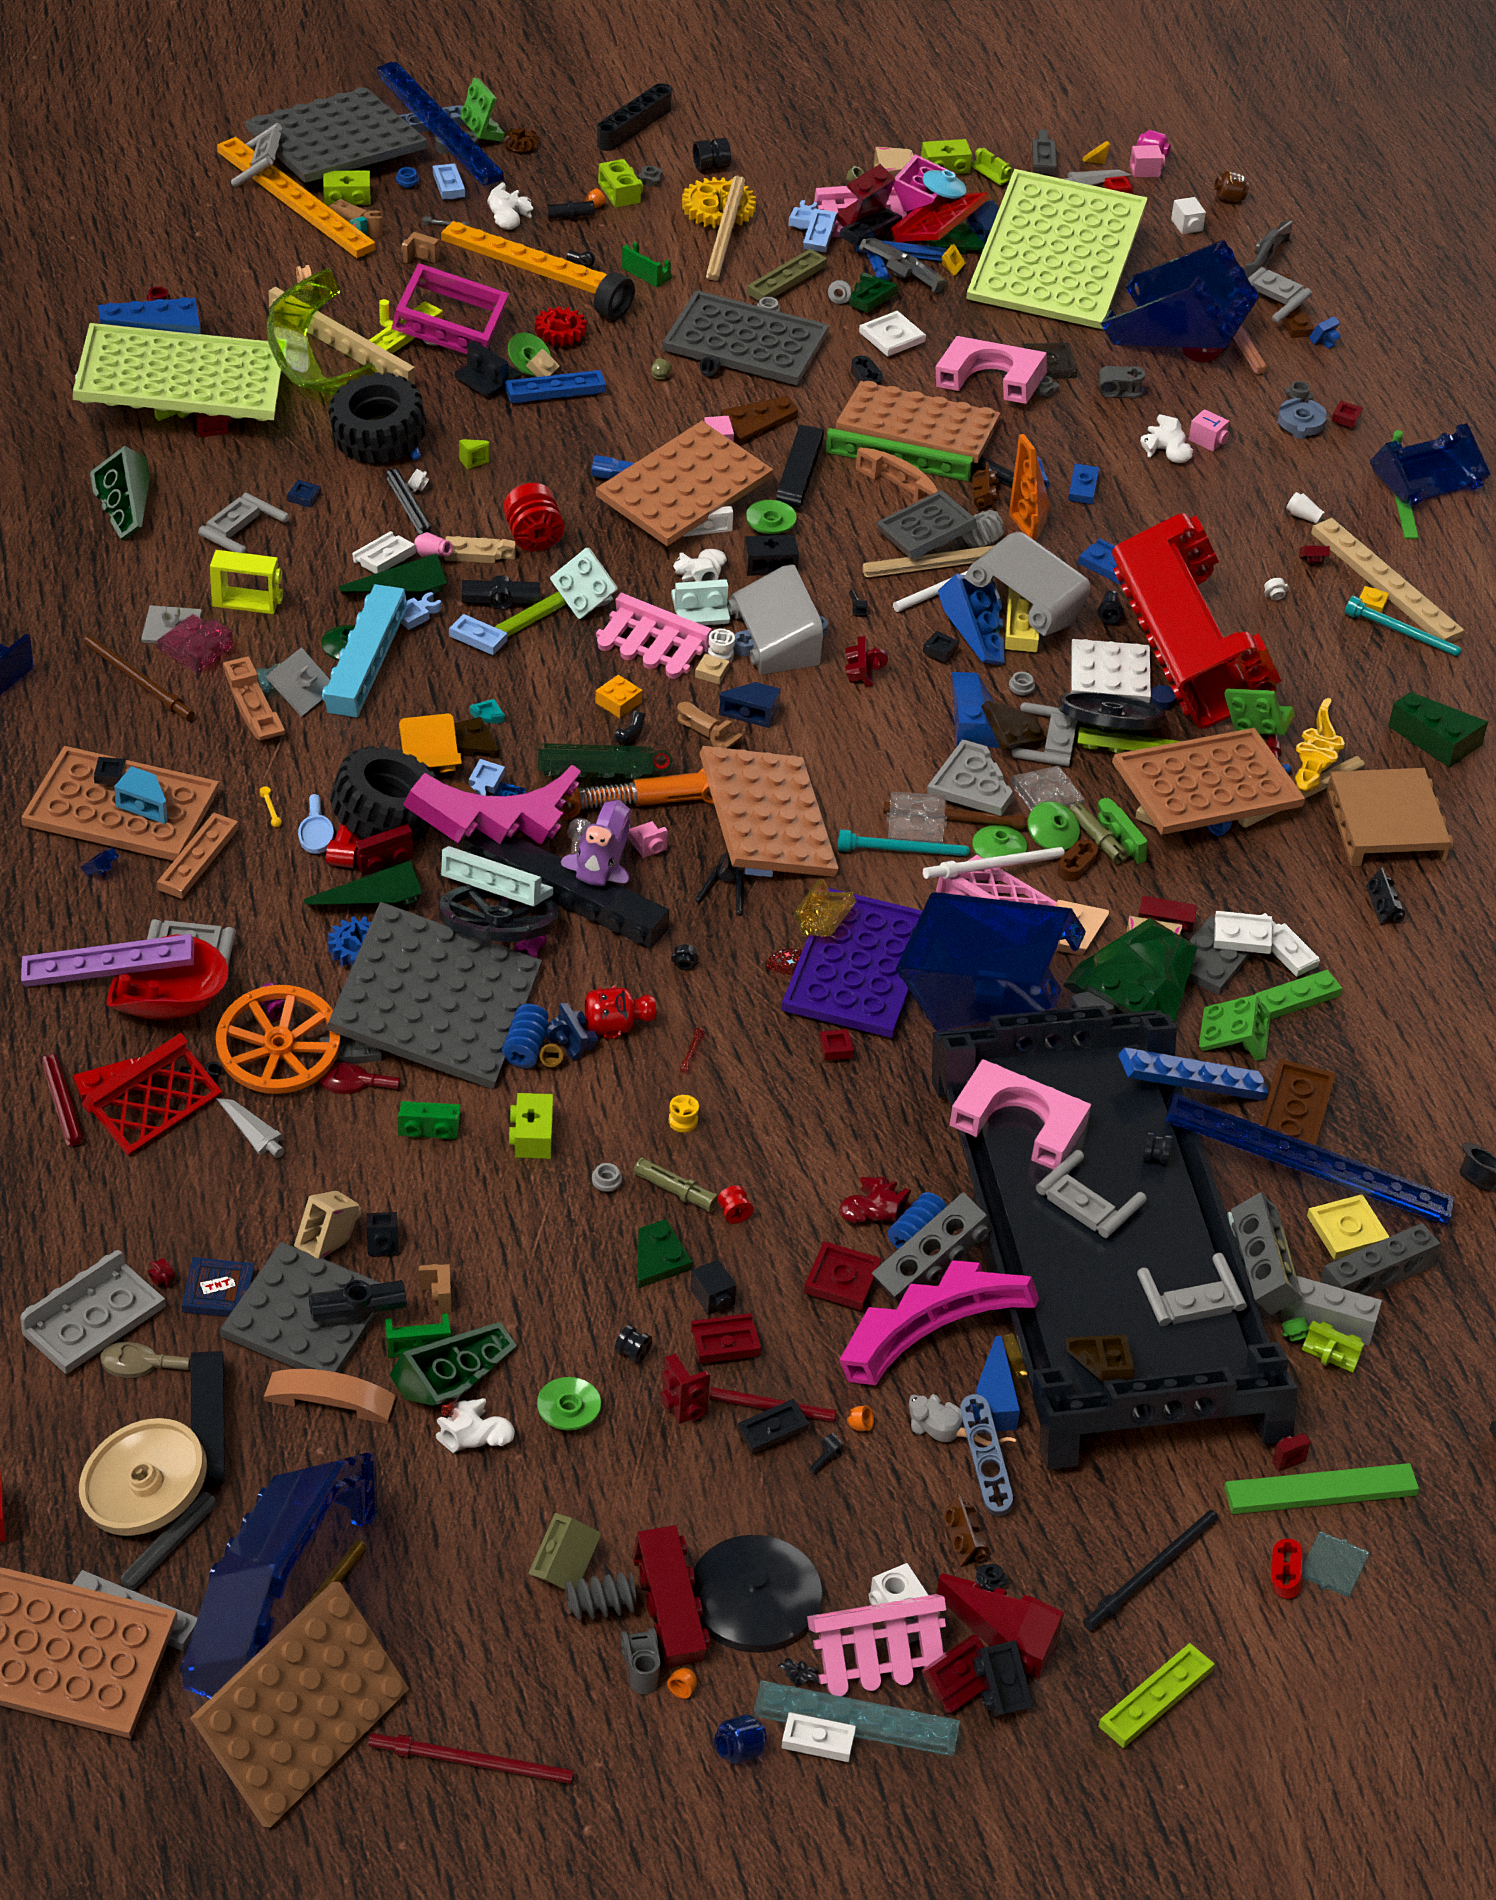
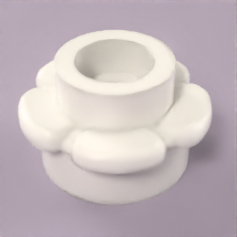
(418, 480)
(1275, 589)

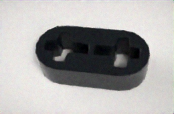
(866, 370)

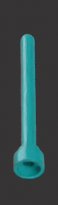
(1356, 607)
(849, 841)

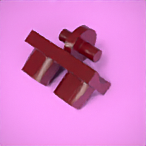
(863, 661)

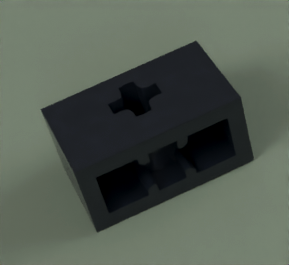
(769, 553)

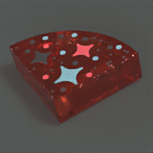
(784, 960)

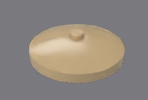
(142, 1476)

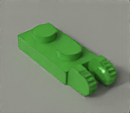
(1126, 832)

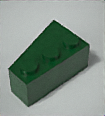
(1437, 728)

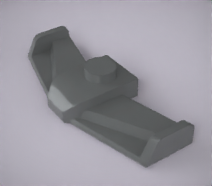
(1266, 246)
(904, 264)

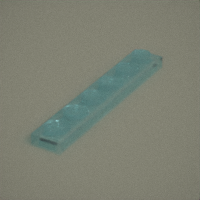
(871, 1719)

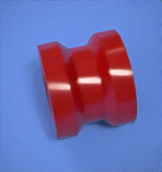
(735, 1204)

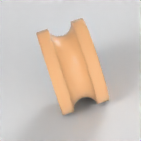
(303, 273)

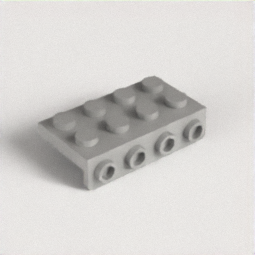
(90, 1312)

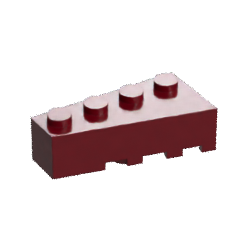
(670, 1595)

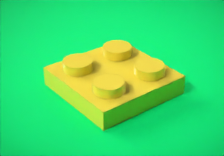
(1346, 1225)

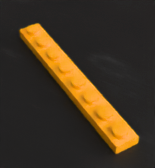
(522, 256)

